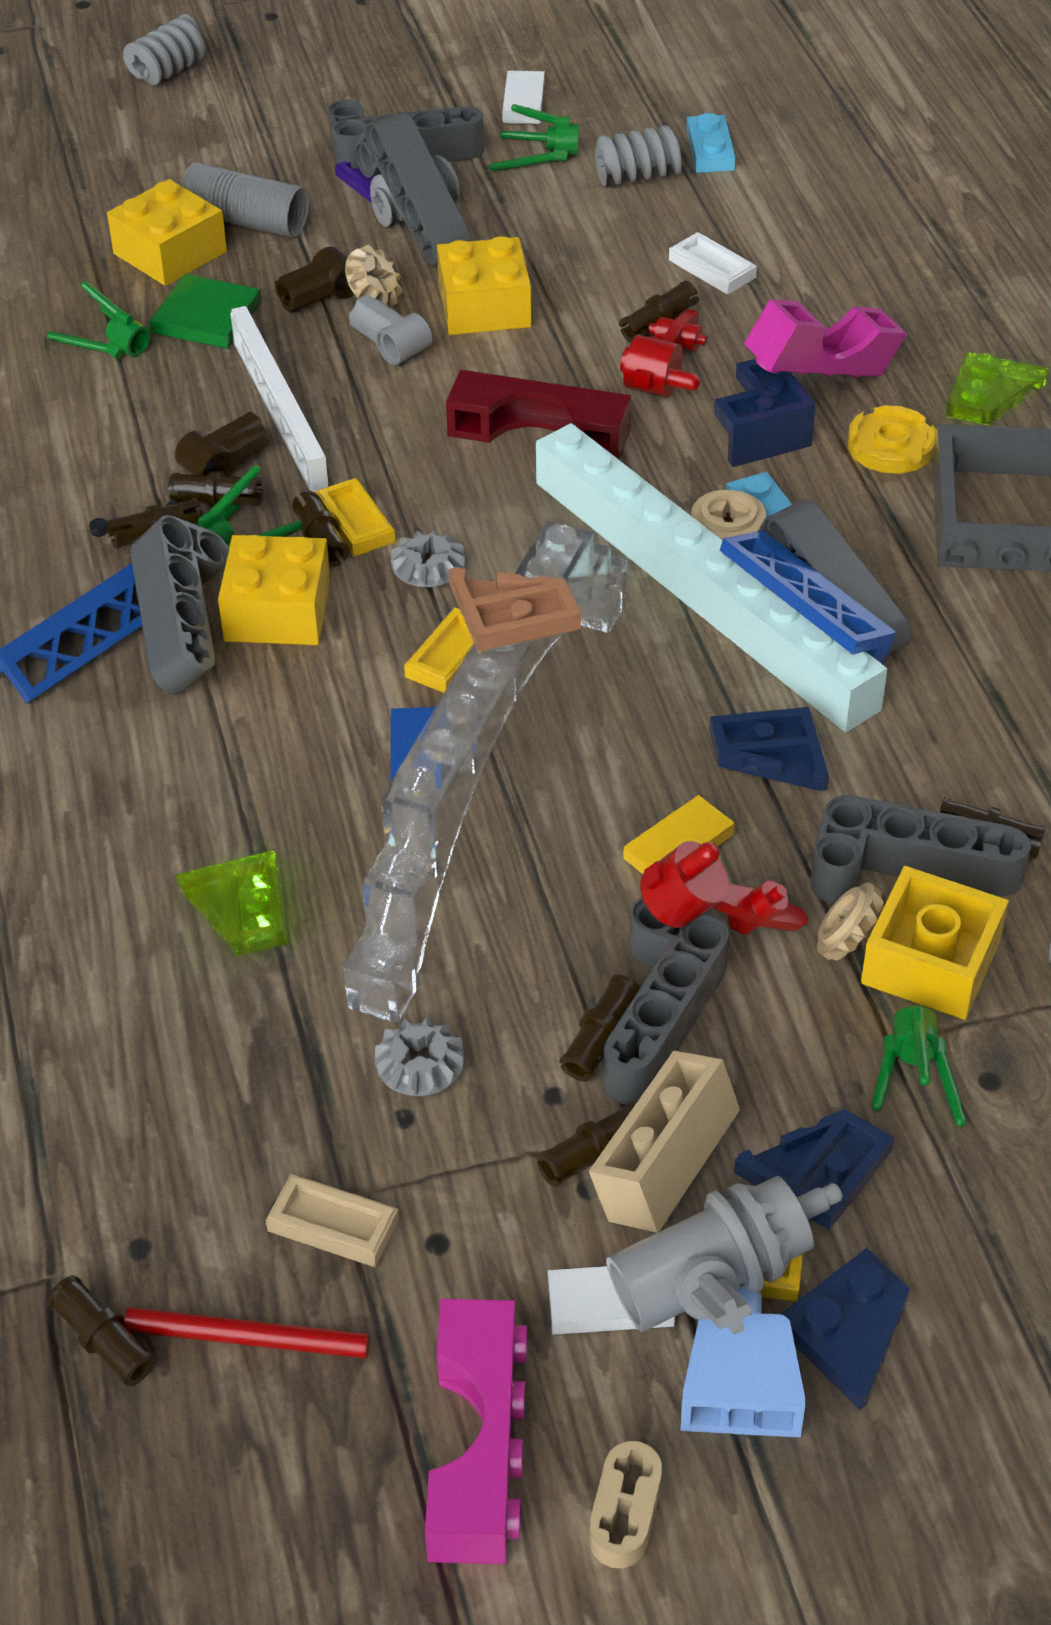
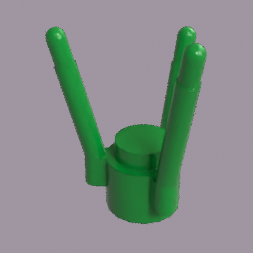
(559, 138)
(123, 331)
(217, 517)
(917, 1043)

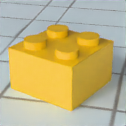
(167, 231)
(484, 285)
(274, 590)
(934, 942)

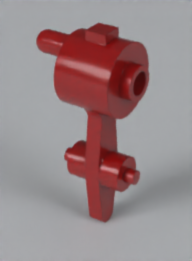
(656, 362)
(695, 880)

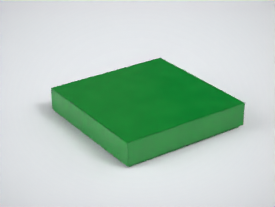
(201, 310)

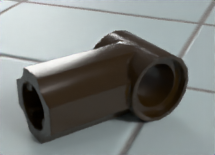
(315, 281)
(223, 447)

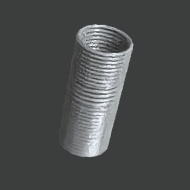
(250, 199)

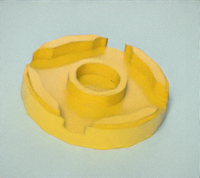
(891, 440)

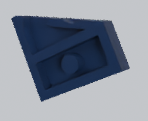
(771, 746)
(834, 1151)
(850, 1323)

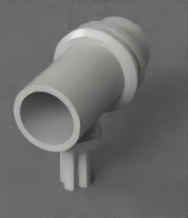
(704, 1258)

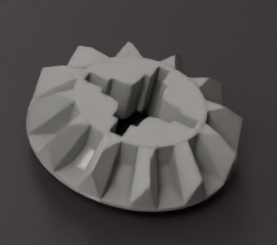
(408, 561)
(419, 1075)

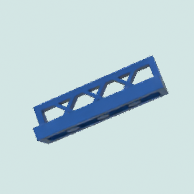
(810, 594)
(67, 620)

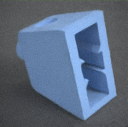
(744, 1379)

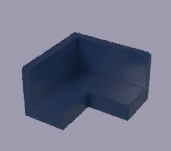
(768, 417)

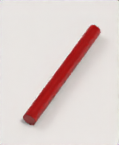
(247, 1332)

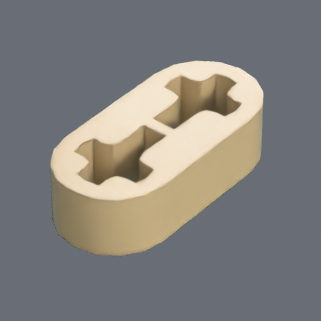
(639, 1506)

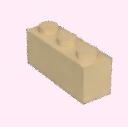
(665, 1141)

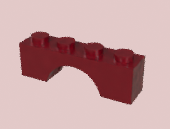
(491, 404)

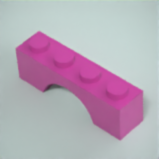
(795, 341)
(469, 1497)

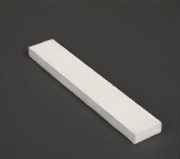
(279, 400)

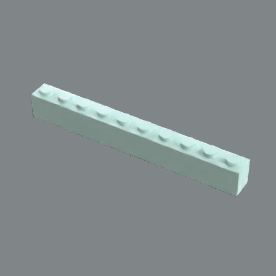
(689, 564)

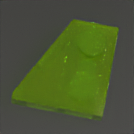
(991, 386)
(240, 901)

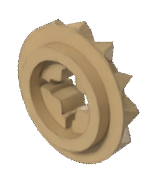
(362, 262)
(743, 508)
(849, 921)

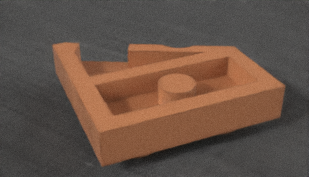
(514, 608)

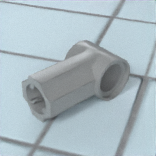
(394, 334)

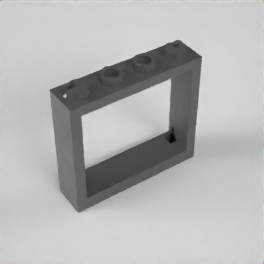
(988, 451)

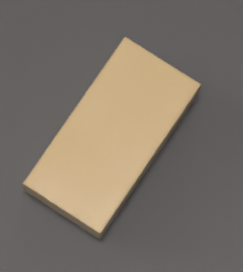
(333, 1220)

